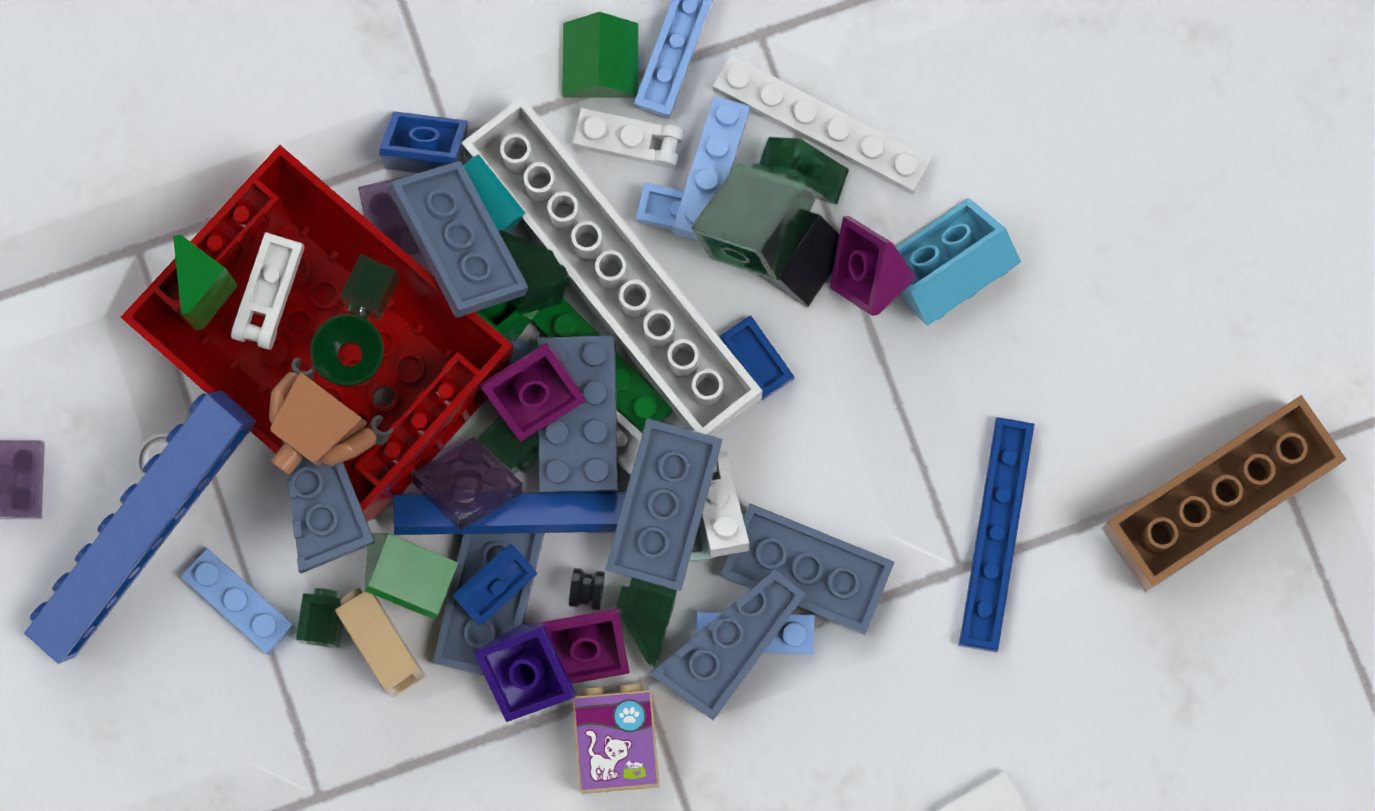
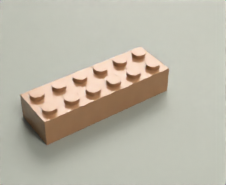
(1223, 493)

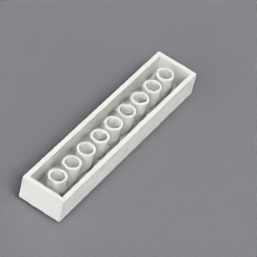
(615, 272)

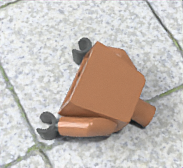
(317, 424)

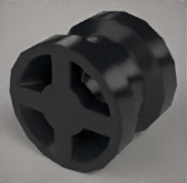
(586, 589)

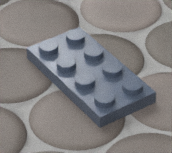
(458, 239)
(582, 445)
(664, 504)
(838, 577)
(459, 632)

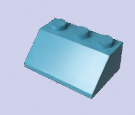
(955, 260)

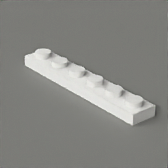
(822, 124)

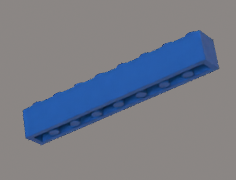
(139, 526)

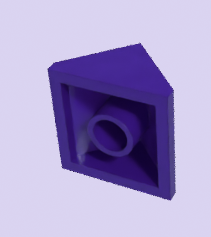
(524, 671)

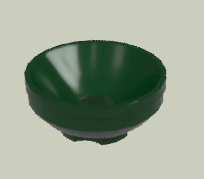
(335, 335)

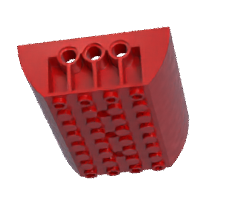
(428, 353)

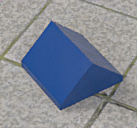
(422, 142)

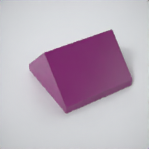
(868, 268)
(533, 391)
(590, 645)

